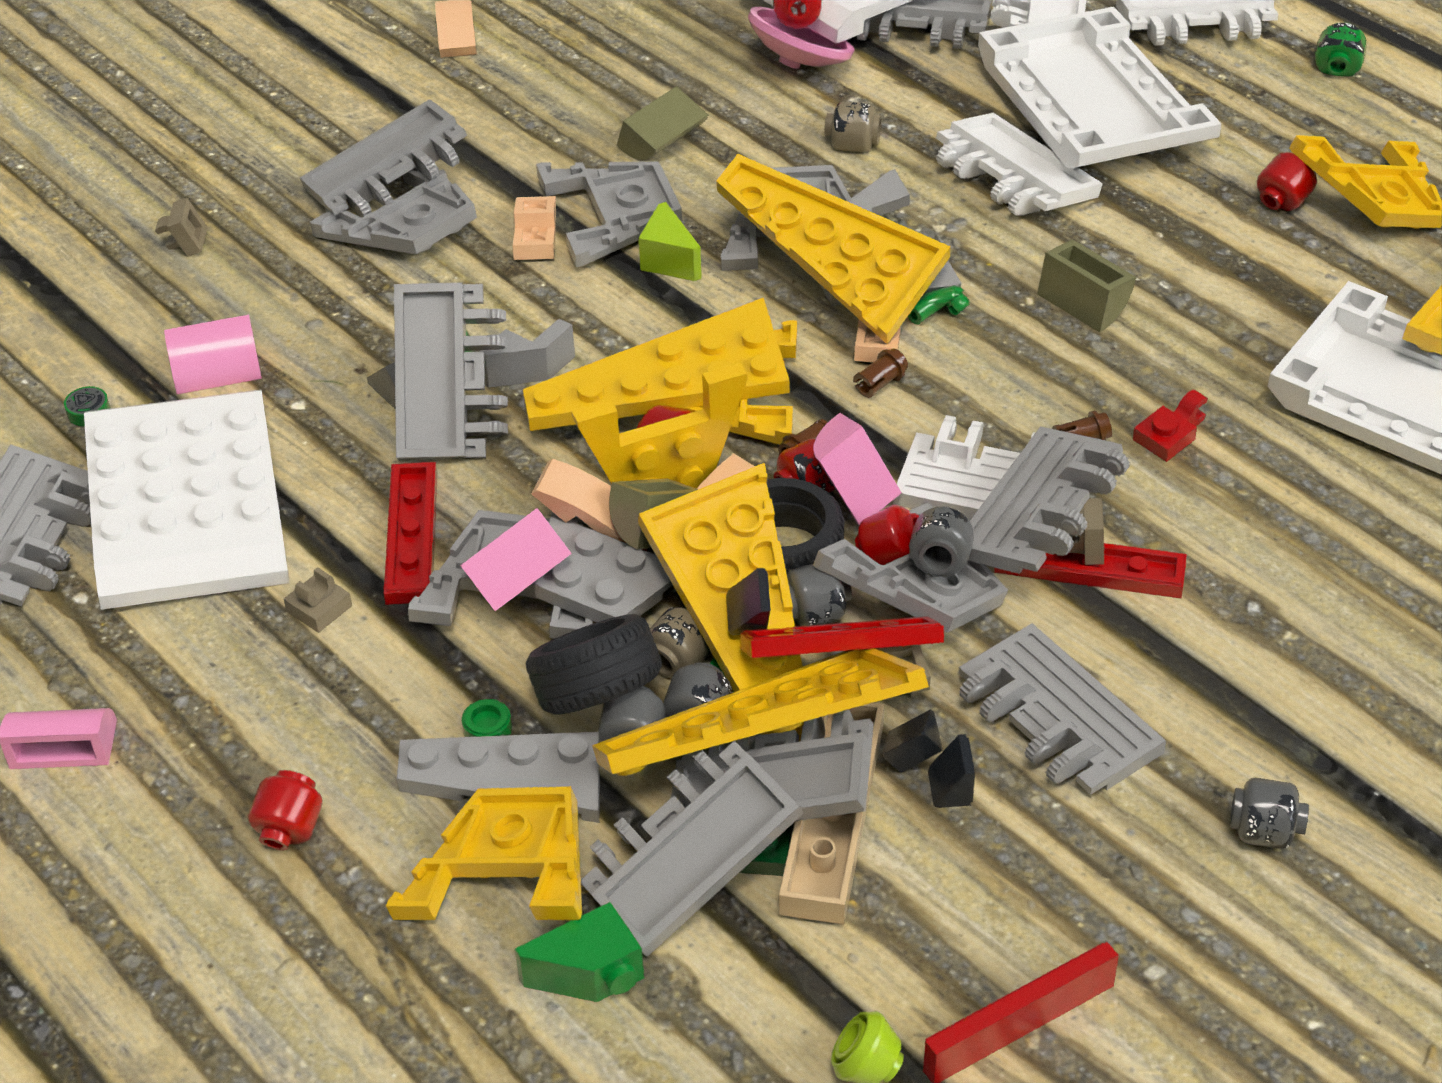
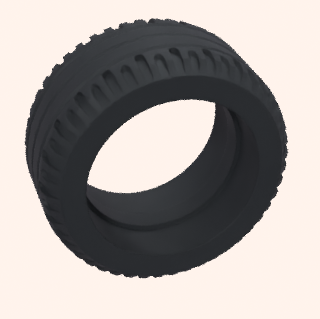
(806, 508)
(593, 664)

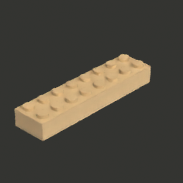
(827, 848)

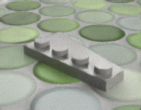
(463, 764)

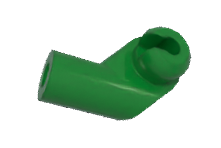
(937, 299)

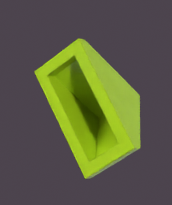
(669, 247)

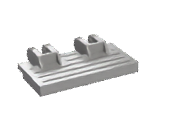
(947, 18)
(385, 155)
(437, 371)
(1042, 498)
(35, 506)
(1060, 710)
(817, 773)
(692, 847)

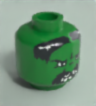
(1341, 47)

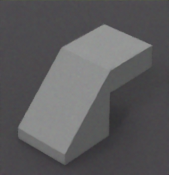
(530, 360)

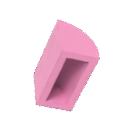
(212, 354)
(854, 467)
(516, 559)
(58, 738)

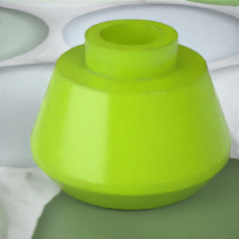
(867, 1050)

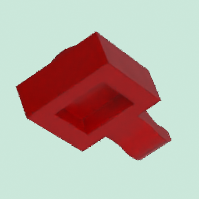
(1171, 431)

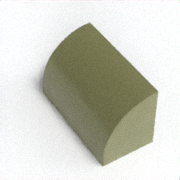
(659, 124)
(1085, 284)
(636, 496)

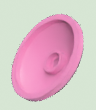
(797, 45)

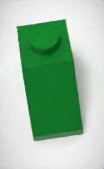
(583, 957)

